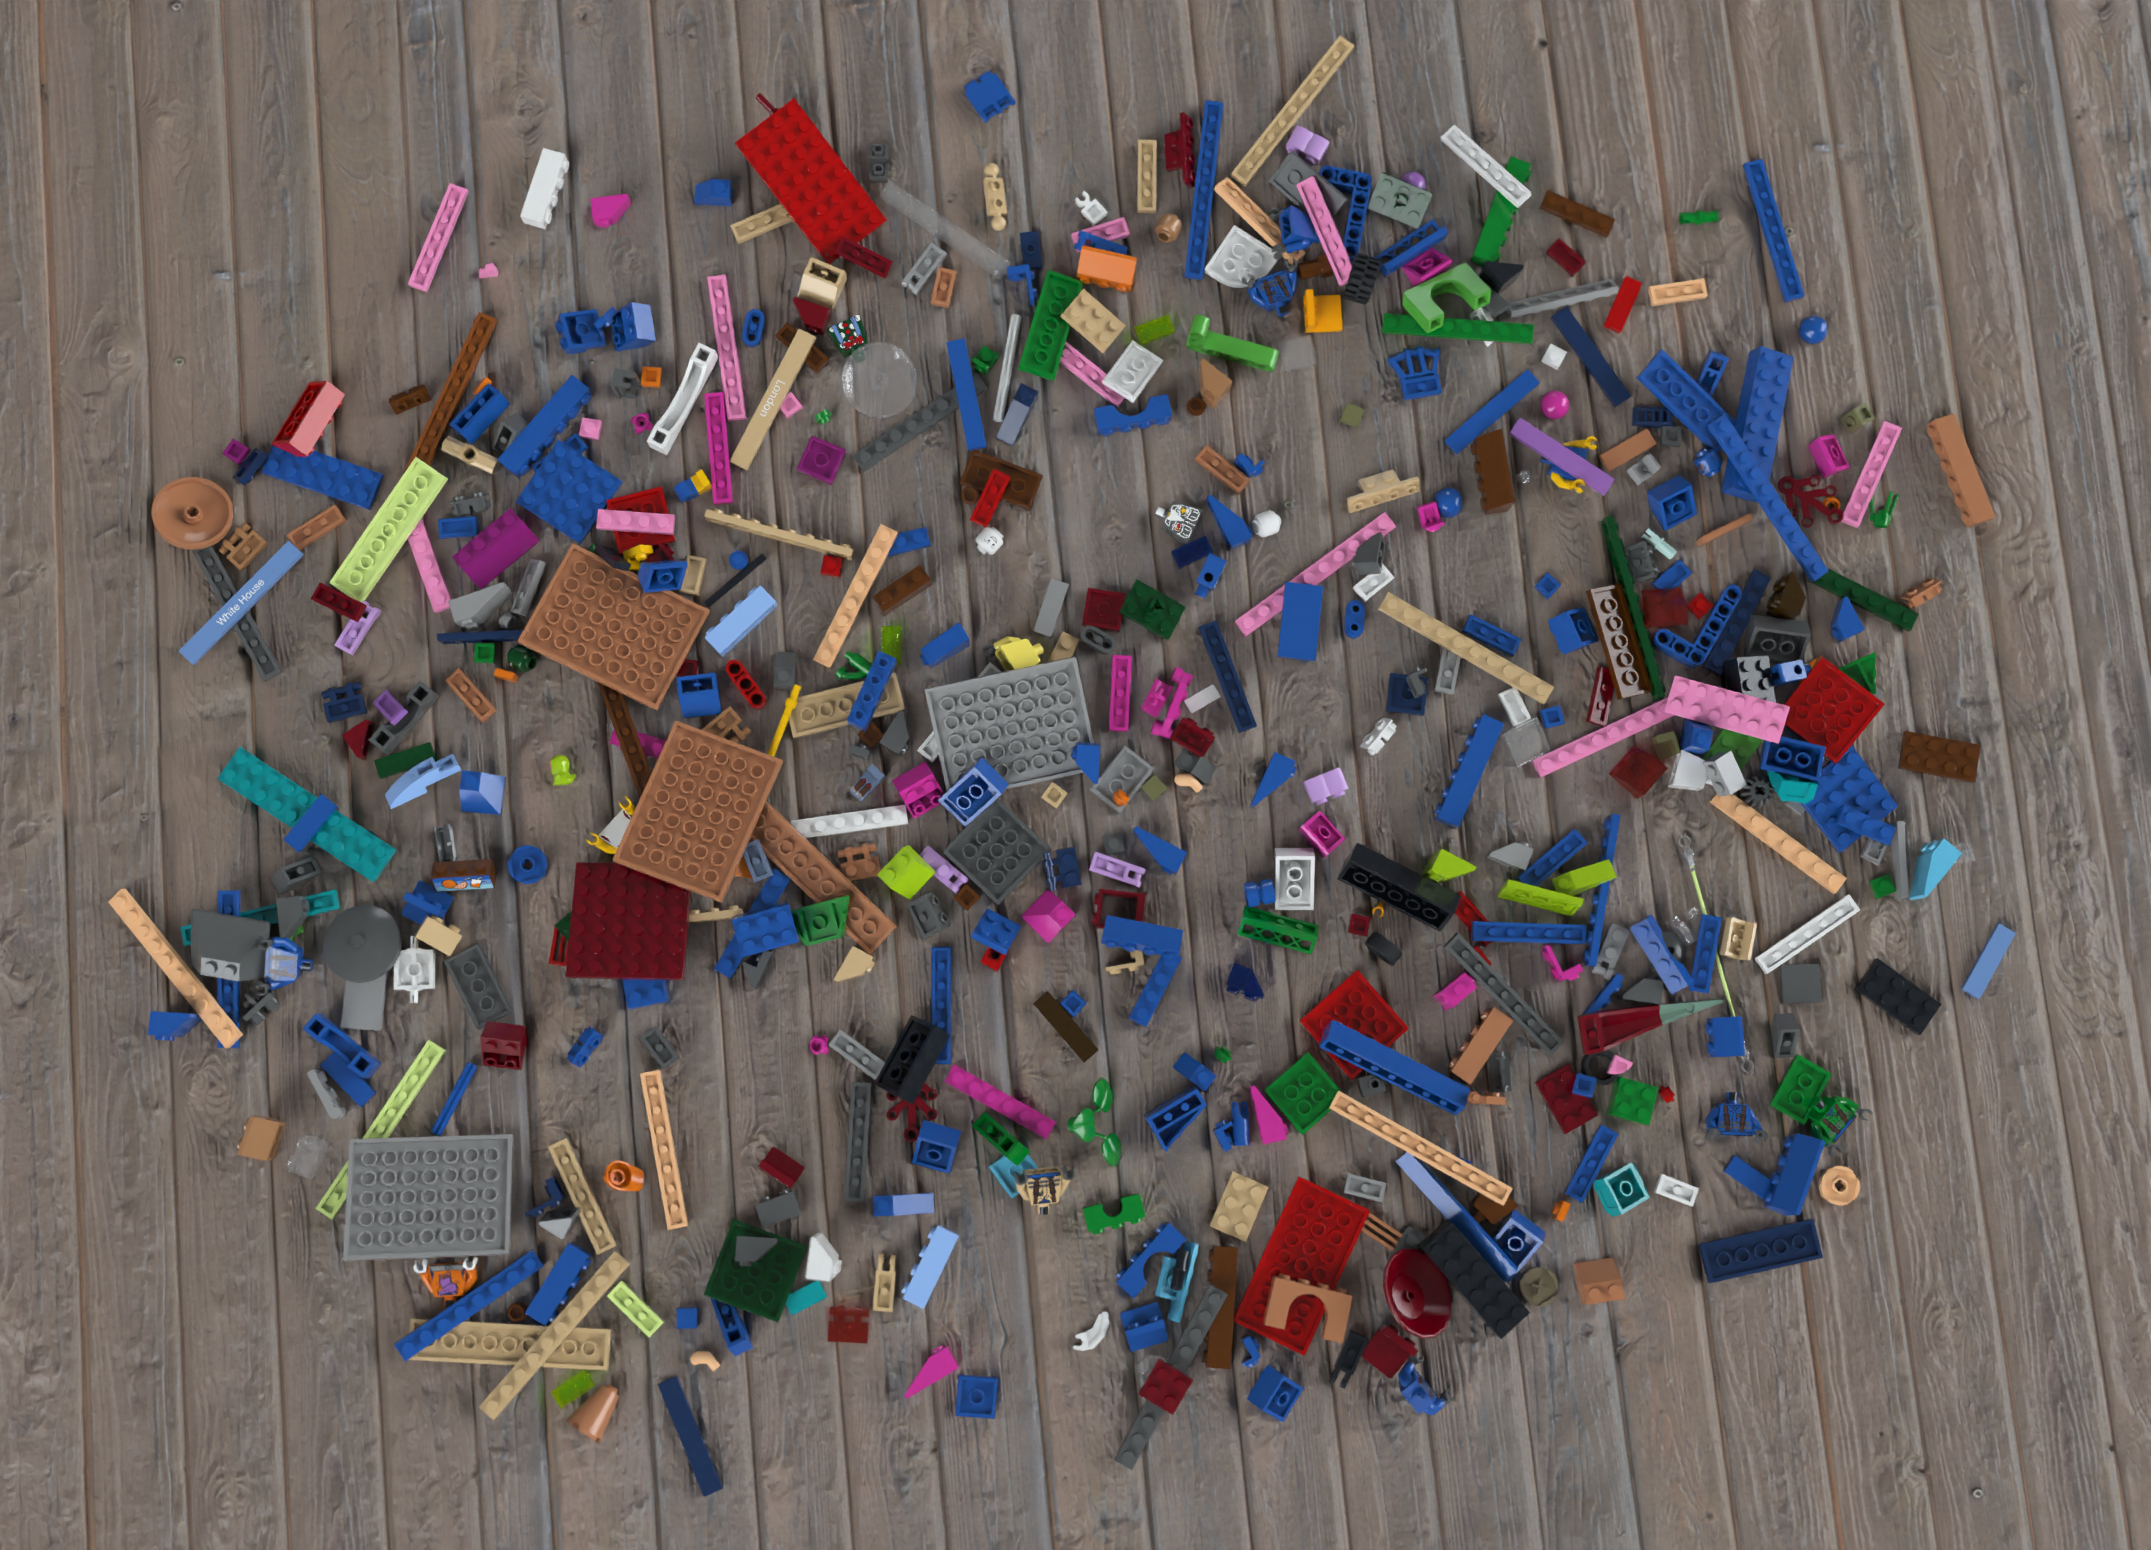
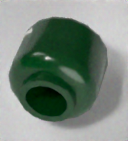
(522, 658)

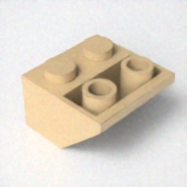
(822, 283)

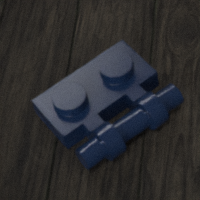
(344, 708)
(1067, 865)

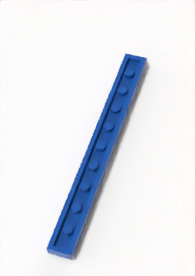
(1203, 190)
(1768, 498)

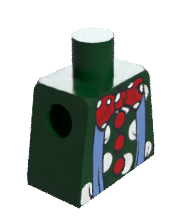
(848, 335)

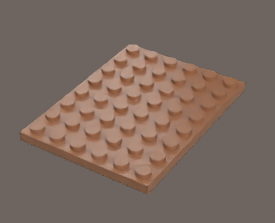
(611, 629)
(698, 811)

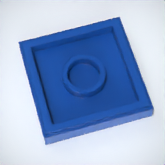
(976, 1396)

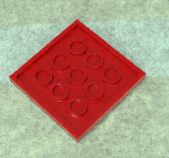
(1830, 709)
(1358, 1008)

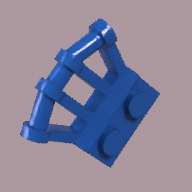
(1417, 384)

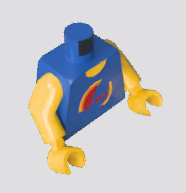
(1561, 477)

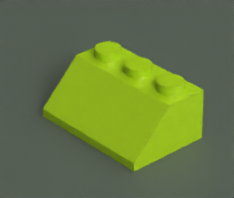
(1445, 866)

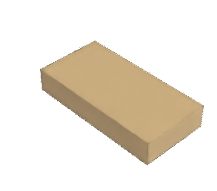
(693, 575)

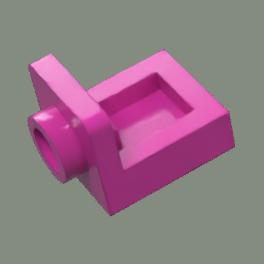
(1429, 516)

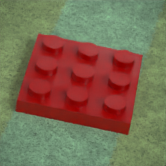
(645, 501)

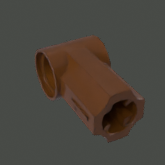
(1315, 268)

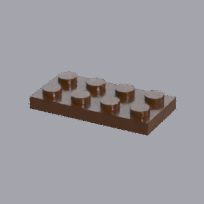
(1939, 756)

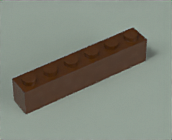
(1220, 1333)

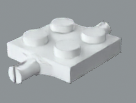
(415, 970)

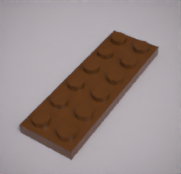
(1619, 641)

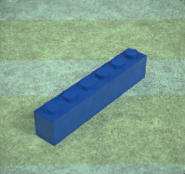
(545, 427)
(1469, 771)

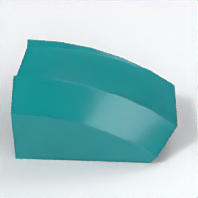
(1792, 788)
(1621, 1189)

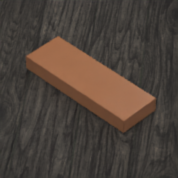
(1627, 450)
(1222, 469)
(316, 527)
(1727, 528)
(471, 695)

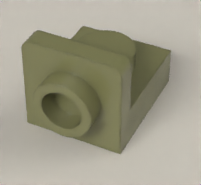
(1857, 418)

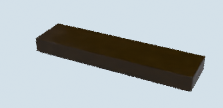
(1065, 1026)

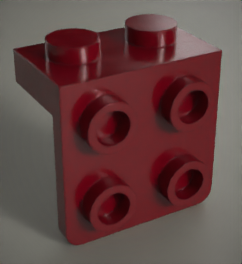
(1388, 1350)

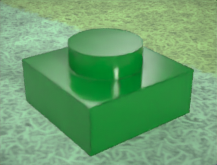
(485, 653)
(1882, 886)

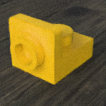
(636, 555)

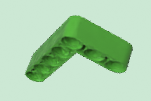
(1229, 347)

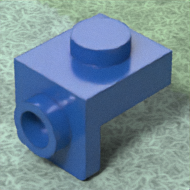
(1251, 1345)

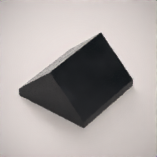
(1500, 275)

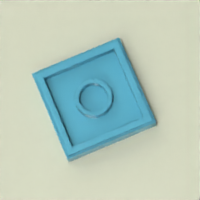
(1005, 1169)

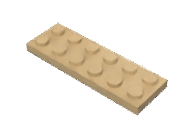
(832, 707)

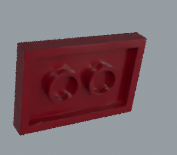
(1567, 1108)

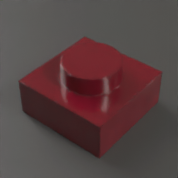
(1359, 925)

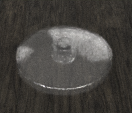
(879, 380)

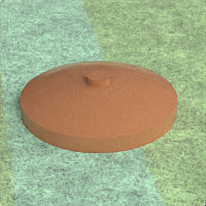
(192, 513)

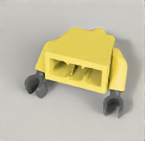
(1015, 653)

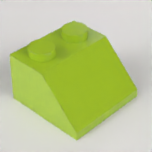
(906, 872)

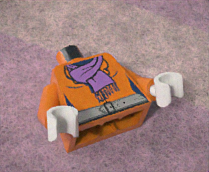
(448, 1279)

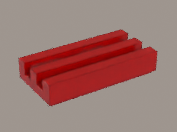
(553, 950)

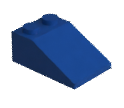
(973, 792)
(1518, 1239)

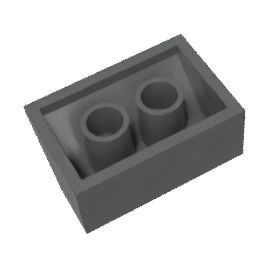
(1777, 638)

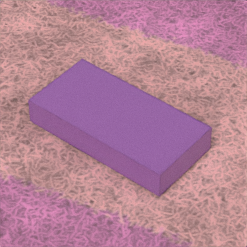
(390, 707)

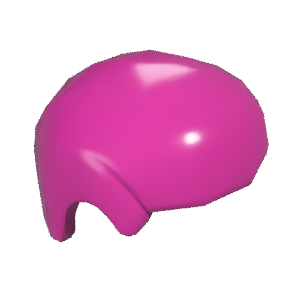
(1554, 404)

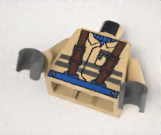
(1043, 1186)

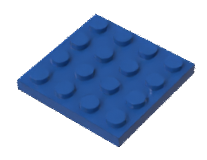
(568, 491)
(1848, 784)

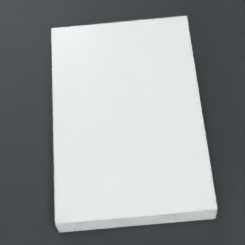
(1132, 371)

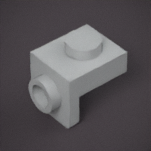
(1643, 469)

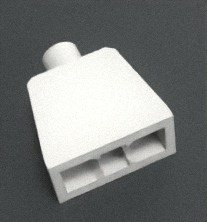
(1688, 772)

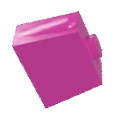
(1455, 990)

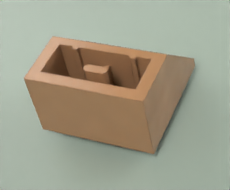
(260, 1137)

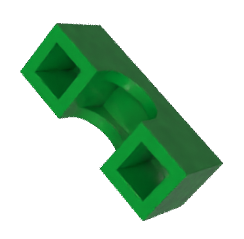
(1131, 1210)

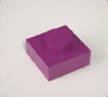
(236, 452)

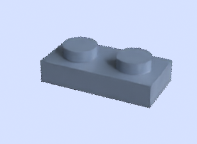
(757, 861)

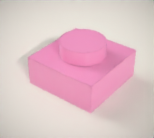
(590, 429)

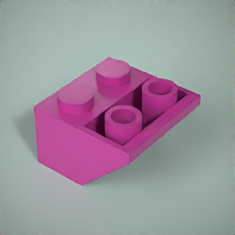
(918, 790)

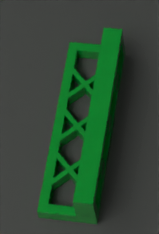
(1279, 926)

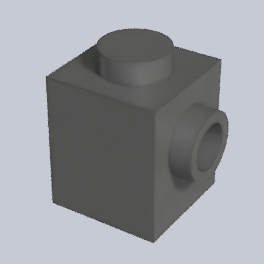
(1371, 1085)

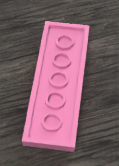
(1727, 709)

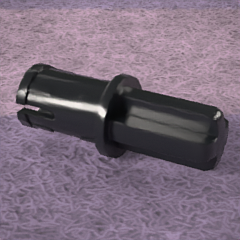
(1179, 1270)

